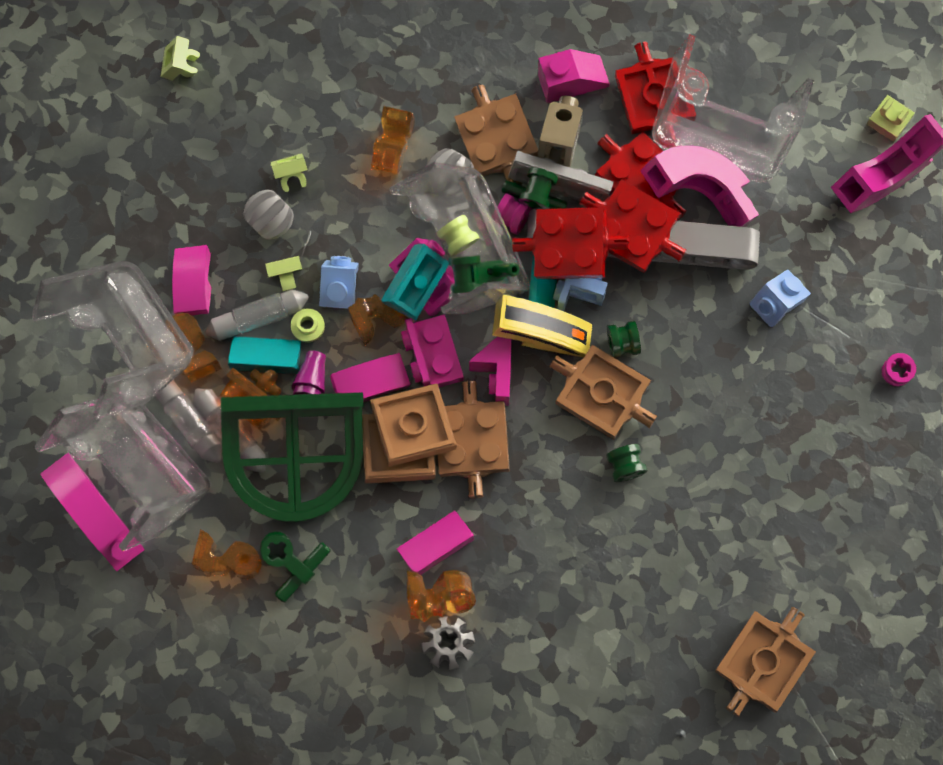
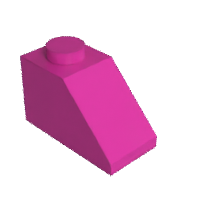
(571, 74)

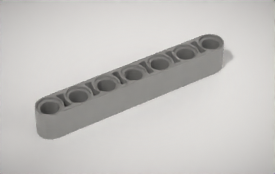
(705, 244)

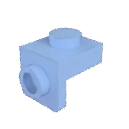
(338, 282)
(586, 289)
(779, 297)

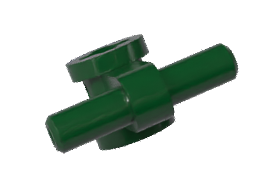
(537, 191)
(472, 273)
(301, 571)

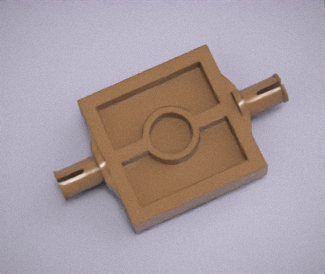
(495, 133)
(603, 392)
(480, 440)
(765, 661)

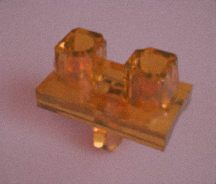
(240, 386)

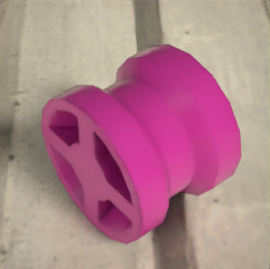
(513, 213)

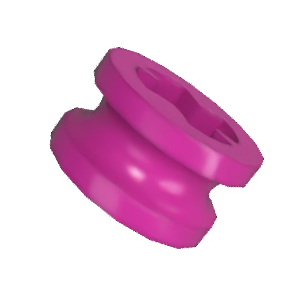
(893, 377)

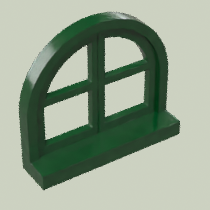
(291, 408)

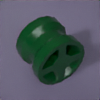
(624, 339)
(626, 463)

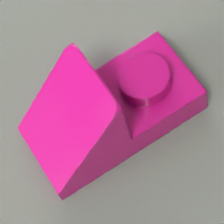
(495, 358)

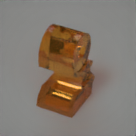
(392, 144)
(368, 308)
(203, 362)
(239, 558)
(450, 593)

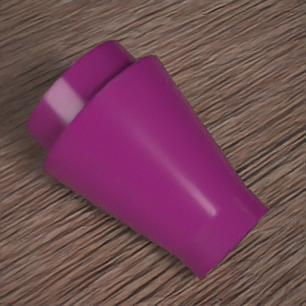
(311, 375)

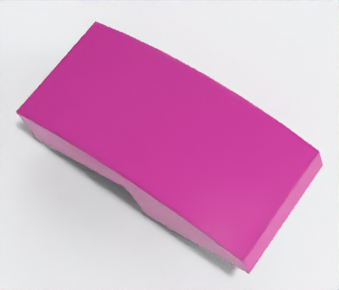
(190, 280)
(372, 377)

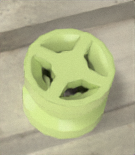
(457, 235)

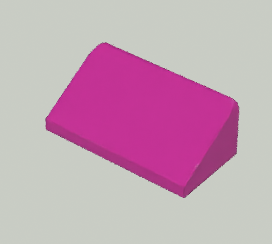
(435, 543)

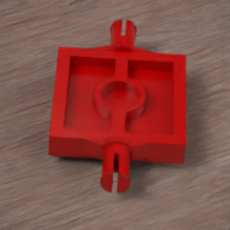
(642, 88)
(627, 162)
(643, 219)
(570, 243)

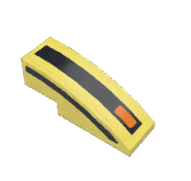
(541, 326)

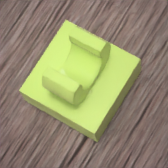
(175, 59)
(890, 118)
(290, 167)
(285, 269)

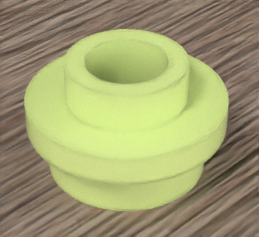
(314, 332)

